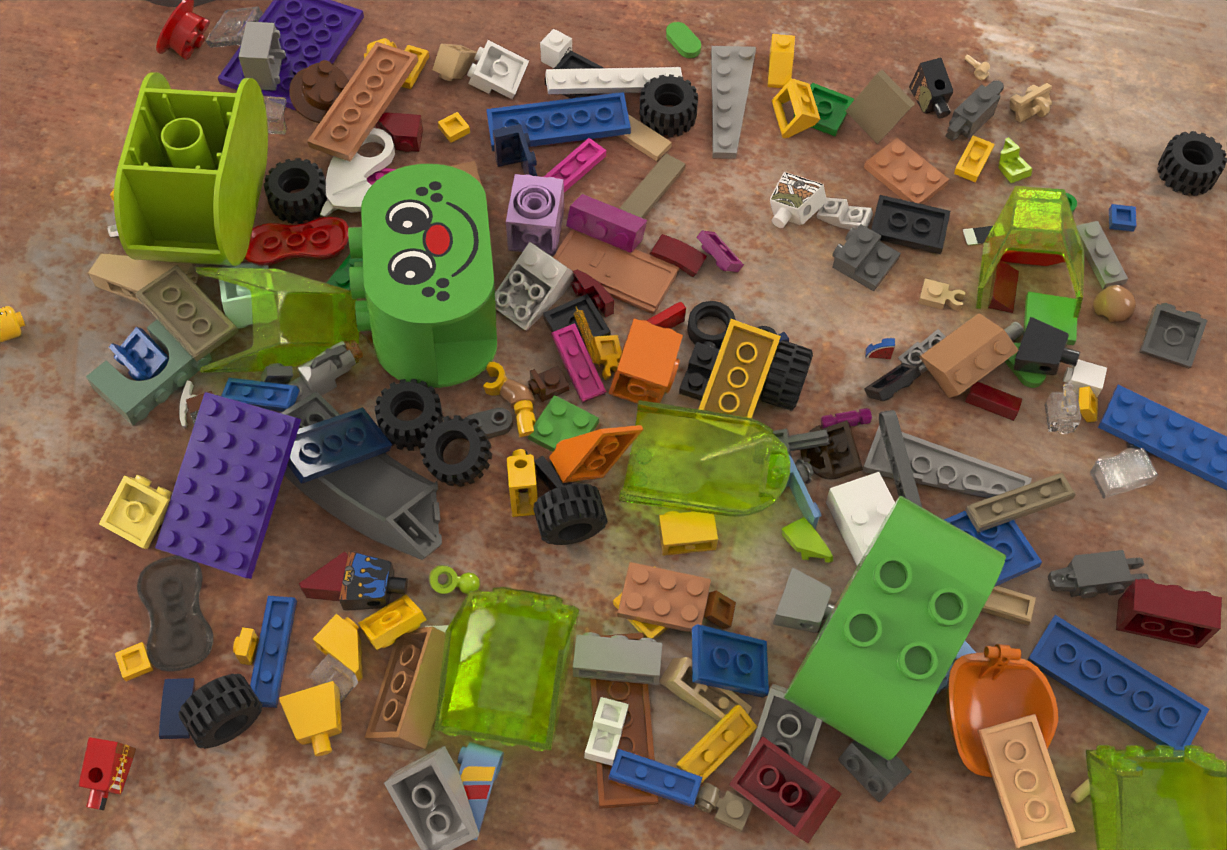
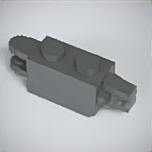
(975, 111)
(1096, 574)

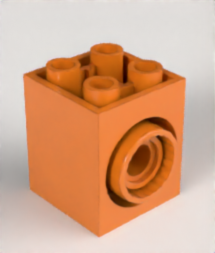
(646, 363)

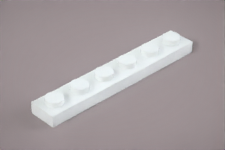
(603, 80)

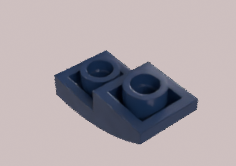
(174, 696)

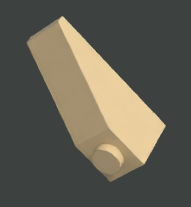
(708, 699)

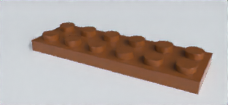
(635, 737)

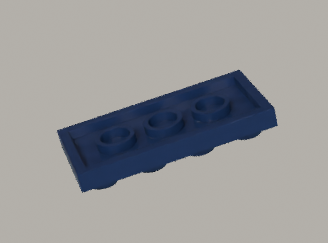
(336, 445)

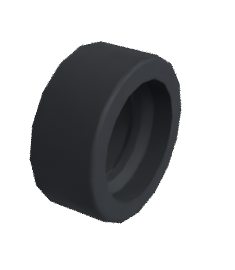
(706, 309)

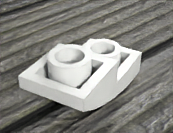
(842, 215)

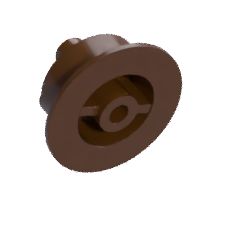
(316, 89)

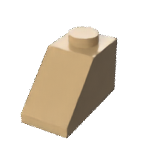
(453, 61)

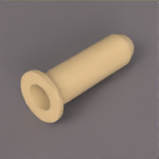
(1081, 792)

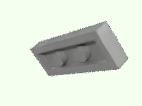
(1101, 255)

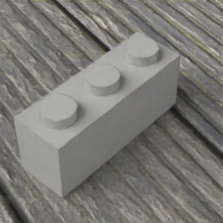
(617, 658)

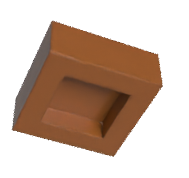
(719, 609)

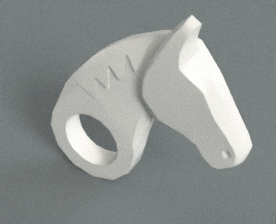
(347, 180)

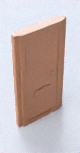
(625, 275)

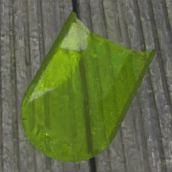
(704, 462)

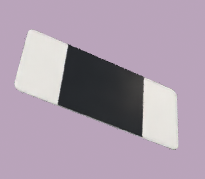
(976, 235)

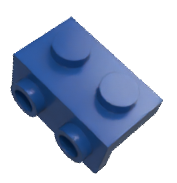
(140, 355)

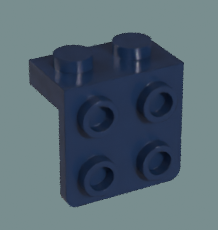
(512, 147)

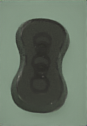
(178, 629)

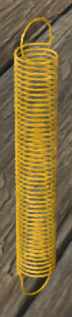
(594, 347)

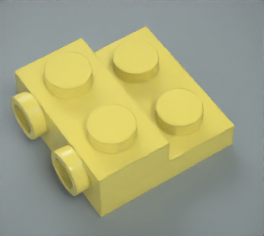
(136, 510)

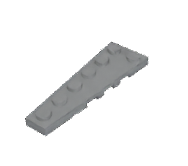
(730, 86)
(945, 468)

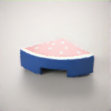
(882, 350)

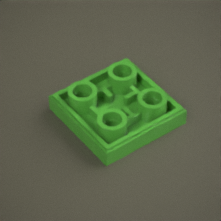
(1053, 311)

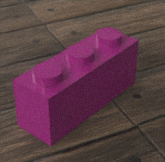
(606, 223)

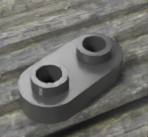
(489, 425)

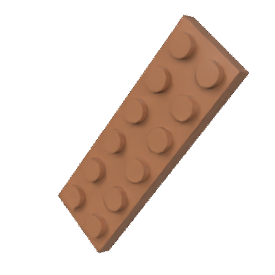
(362, 101)

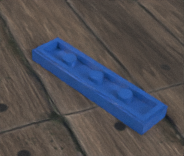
(273, 649)

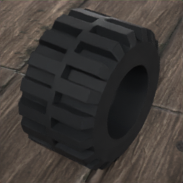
(668, 91)
(1192, 163)
(293, 176)
(786, 375)
(403, 397)
(441, 436)
(570, 514)
(220, 711)

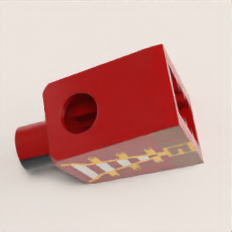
(105, 770)

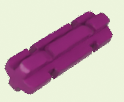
(863, 416)

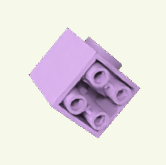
(535, 213)

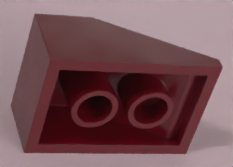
(785, 789)

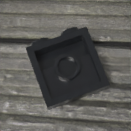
(699, 370)

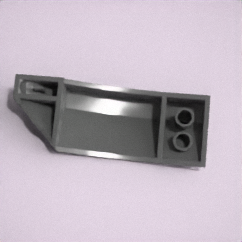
(375, 494)

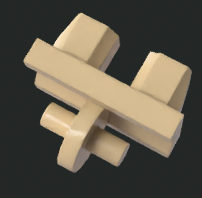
(1034, 102)

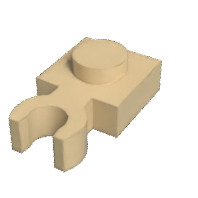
(937, 294)

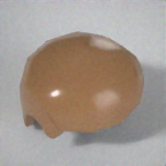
(1115, 303)

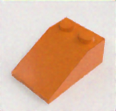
(592, 453)

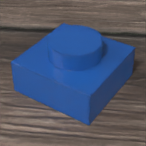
(1122, 217)

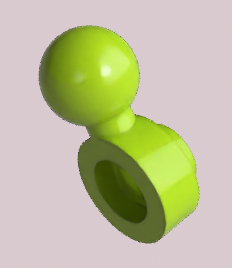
(466, 582)

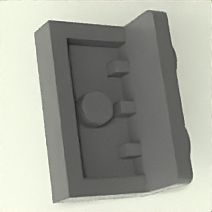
(873, 771)

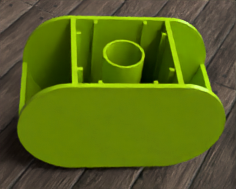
(191, 173)

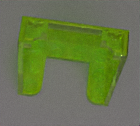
(1158, 798)

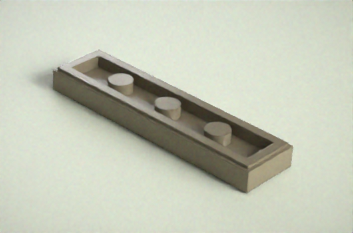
(653, 186)
(1020, 502)

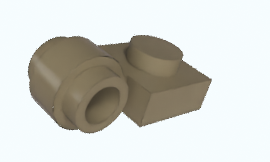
(731, 810)

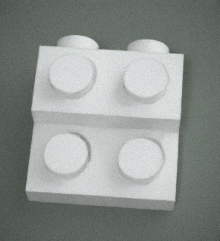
(497, 70)

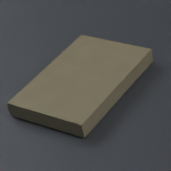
(880, 106)

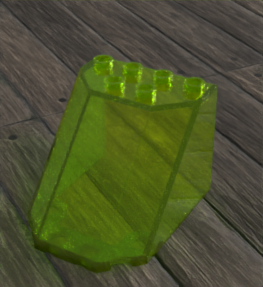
(506, 667)

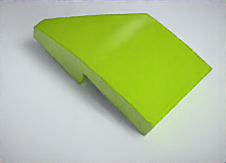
(1011, 164)
(806, 540)

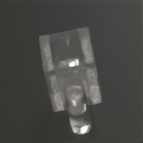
(1063, 410)

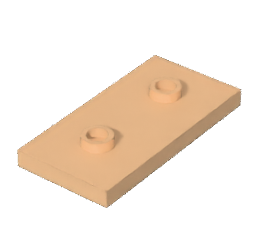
(1026, 781)

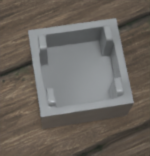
(261, 54)

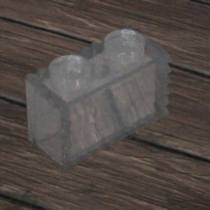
(1123, 472)

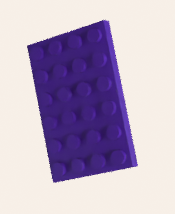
(308, 35)
(228, 484)

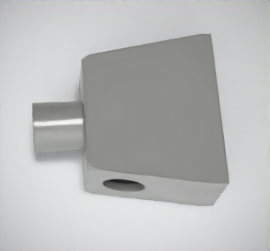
(803, 603)

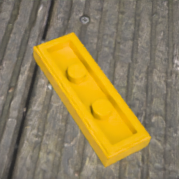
(718, 743)

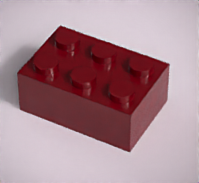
(1169, 613)

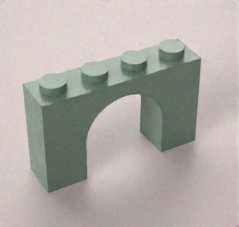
(138, 398)

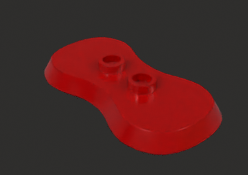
(316, 239)

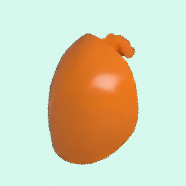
(991, 691)

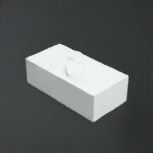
(859, 511)

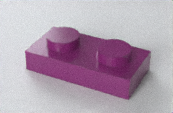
(720, 251)

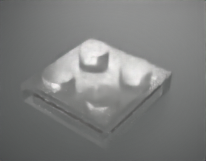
(231, 26)

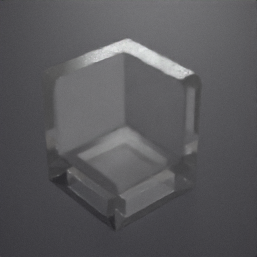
(275, 114)
(333, 670)

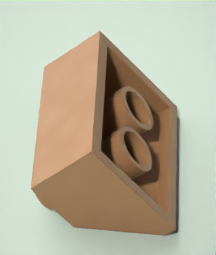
(968, 354)

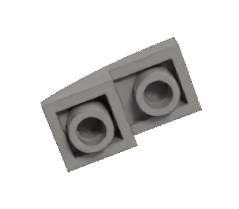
(912, 355)

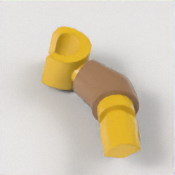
(516, 394)

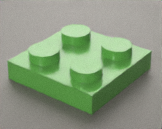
(560, 422)

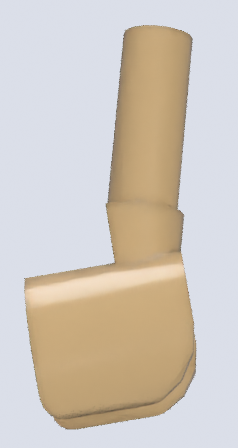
(981, 69)

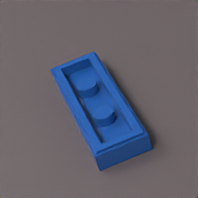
(261, 394)
(655, 778)

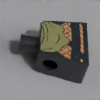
(932, 87)

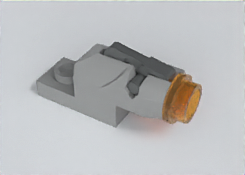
(323, 370)

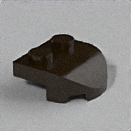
(836, 458)

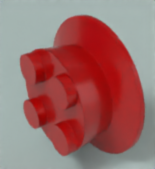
(183, 31)

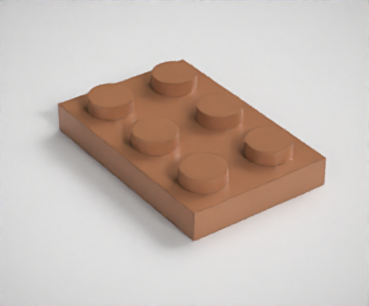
(906, 173)
(663, 597)

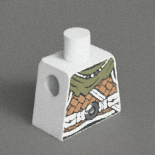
(796, 200)

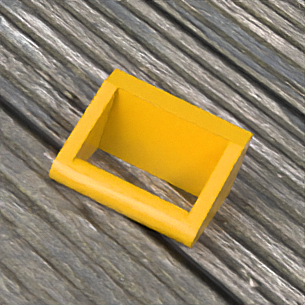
(803, 105)

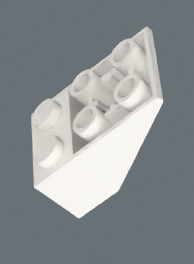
(532, 286)

